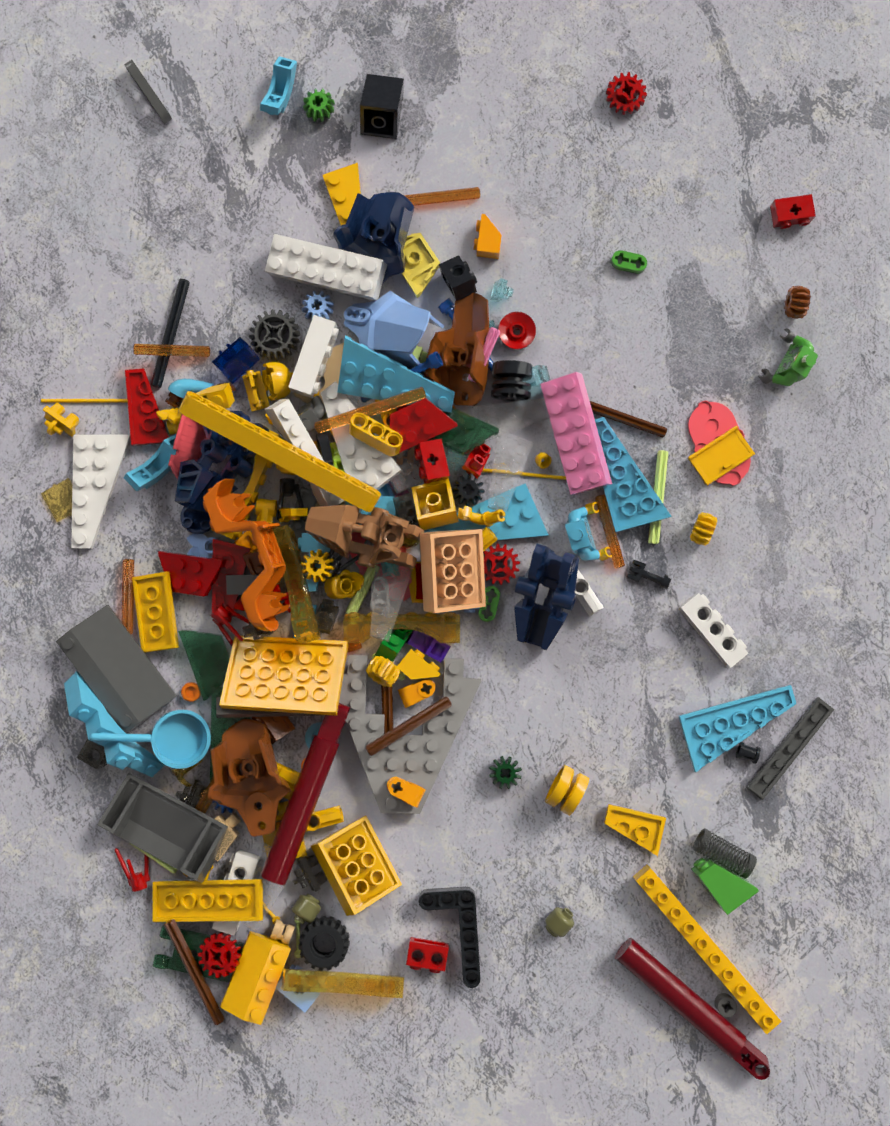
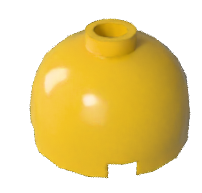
(276, 380)

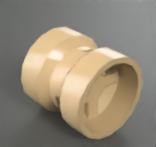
(278, 929)

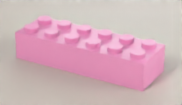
(576, 433)

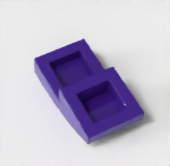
(428, 645)

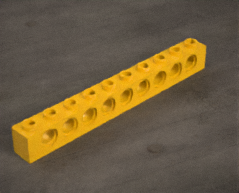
(707, 949)

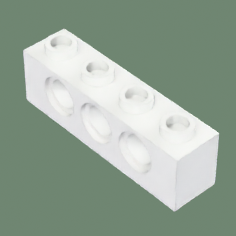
(690, 612)
(248, 863)

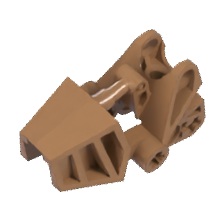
(334, 526)

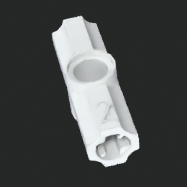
(587, 598)

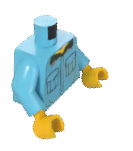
(581, 536)

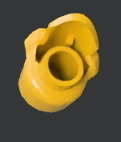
(173, 416)
(343, 585)

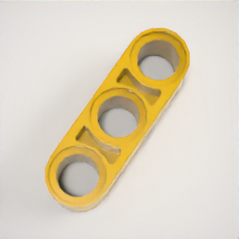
(380, 442)

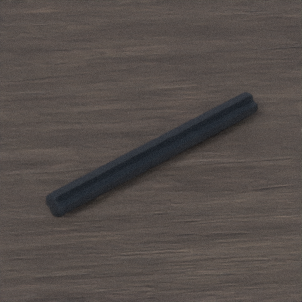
(170, 331)

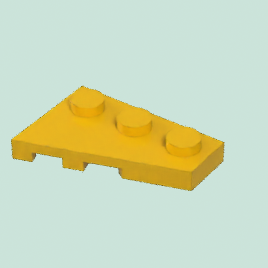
(636, 825)

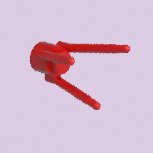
(221, 617)
(136, 880)

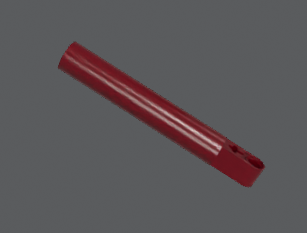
(304, 798)
(692, 1008)

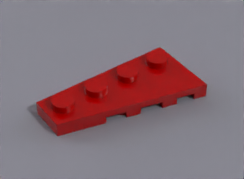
(142, 409)
(234, 565)

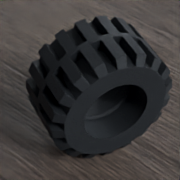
(318, 958)

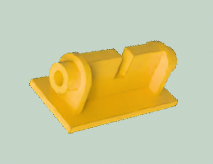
(255, 390)

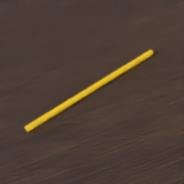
(84, 400)
(533, 475)

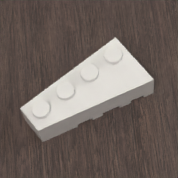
(314, 356)

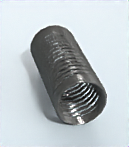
(747, 865)

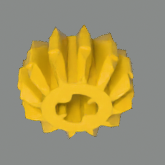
(703, 528)
(316, 573)
(383, 671)

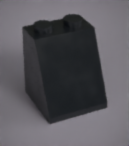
(381, 106)

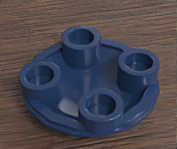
(195, 521)

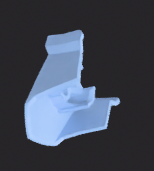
(390, 326)

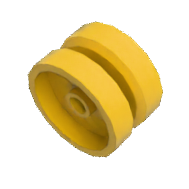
(567, 790)

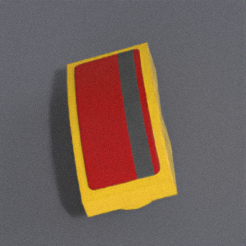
(416, 585)

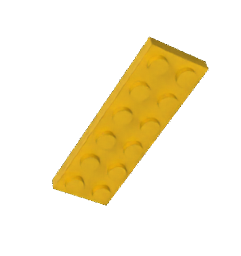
(208, 900)

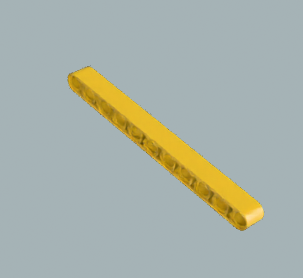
(279, 451)

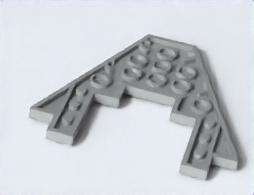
(412, 756)

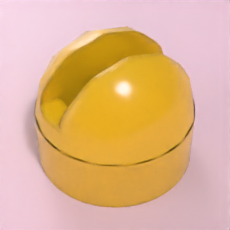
(547, 460)

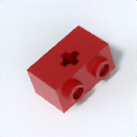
(799, 205)
(435, 451)

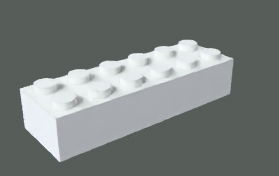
(326, 267)

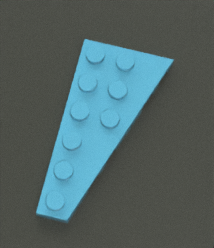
(379, 377)
(630, 495)
(520, 521)
(723, 726)

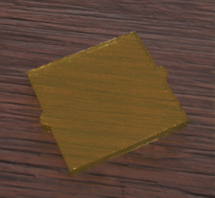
(59, 499)

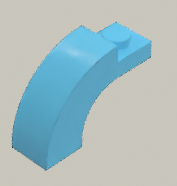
(280, 87)

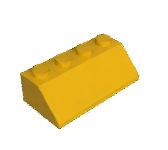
(255, 977)

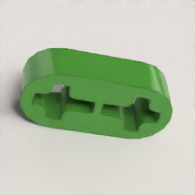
(627, 266)
(494, 604)

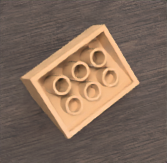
(452, 570)

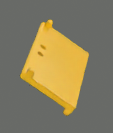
(726, 451)

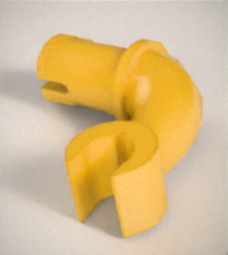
(487, 518)

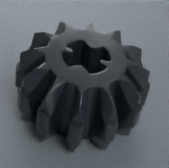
(472, 483)

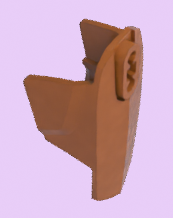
(463, 351)

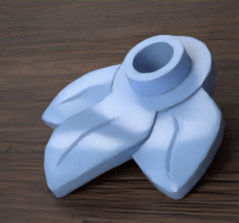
(200, 545)

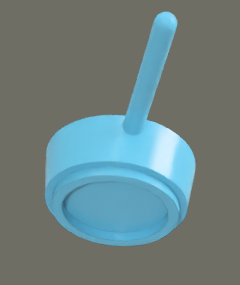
(176, 739)

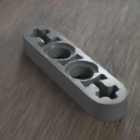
(148, 91)

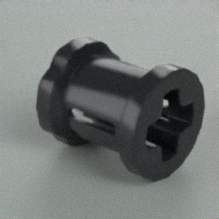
(748, 752)

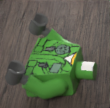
(795, 364)

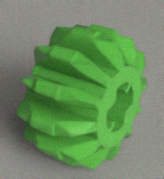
(316, 98)

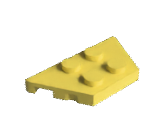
(419, 263)

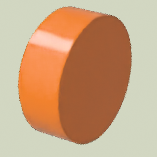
(190, 692)

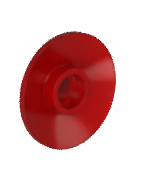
(519, 321)

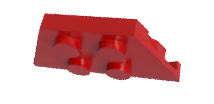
(419, 423)
(190, 573)

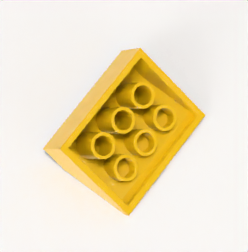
(356, 866)

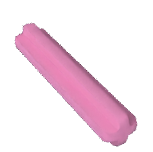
(490, 342)

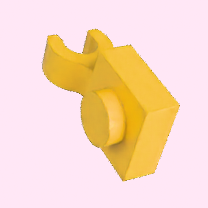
(292, 514)

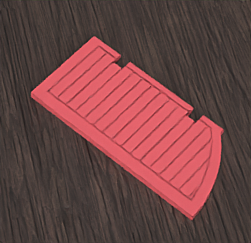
(186, 443)

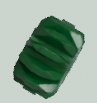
(504, 779)

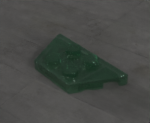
(468, 434)
(207, 659)

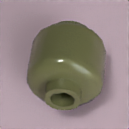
(306, 908)
(559, 922)

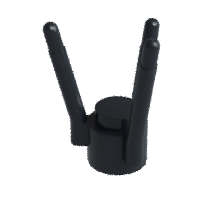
(287, 487)
(337, 564)

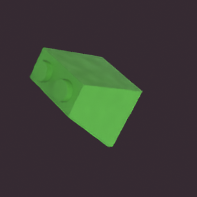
(723, 885)

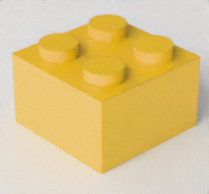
(435, 504)

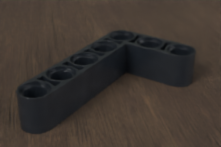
(465, 926)

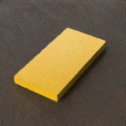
(155, 612)

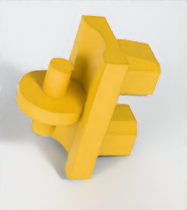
(57, 423)

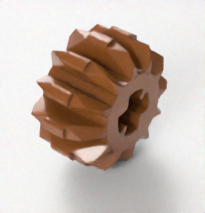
(797, 302)

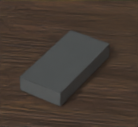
(239, 583)

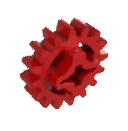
(628, 86)
(506, 570)
(212, 950)

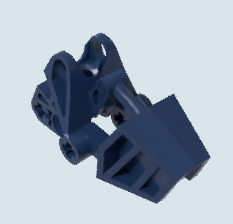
(195, 475)
(537, 622)

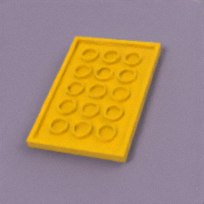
(284, 675)

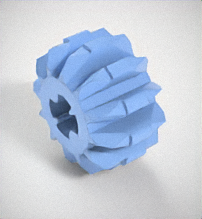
(310, 305)

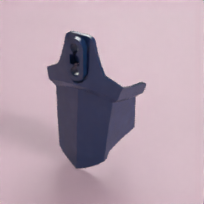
(378, 229)

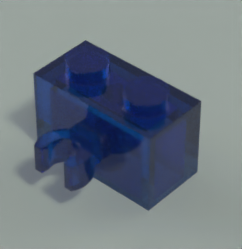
(235, 360)

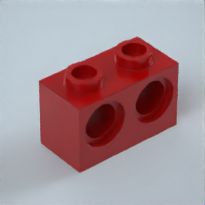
(428, 948)

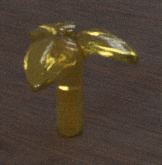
(179, 773)

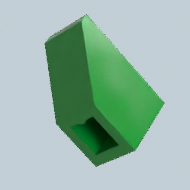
(393, 647)

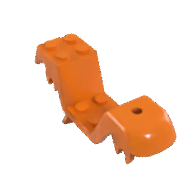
(227, 516)

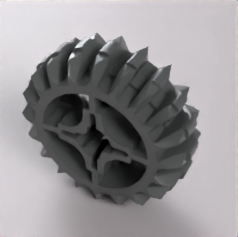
(280, 330)

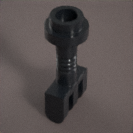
(640, 572)

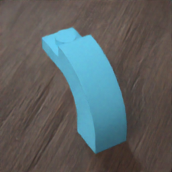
(154, 468)

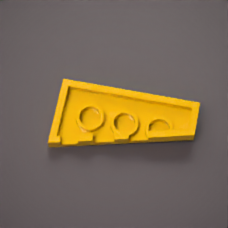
(343, 188)

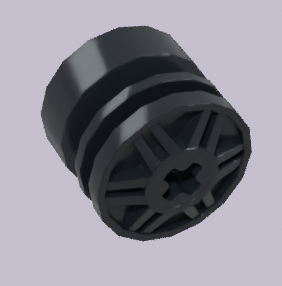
(511, 377)

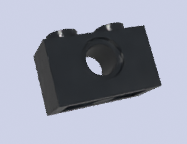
(458, 277)

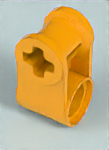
(413, 693)
(409, 792)

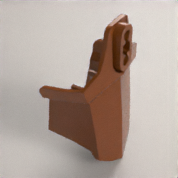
(248, 774)

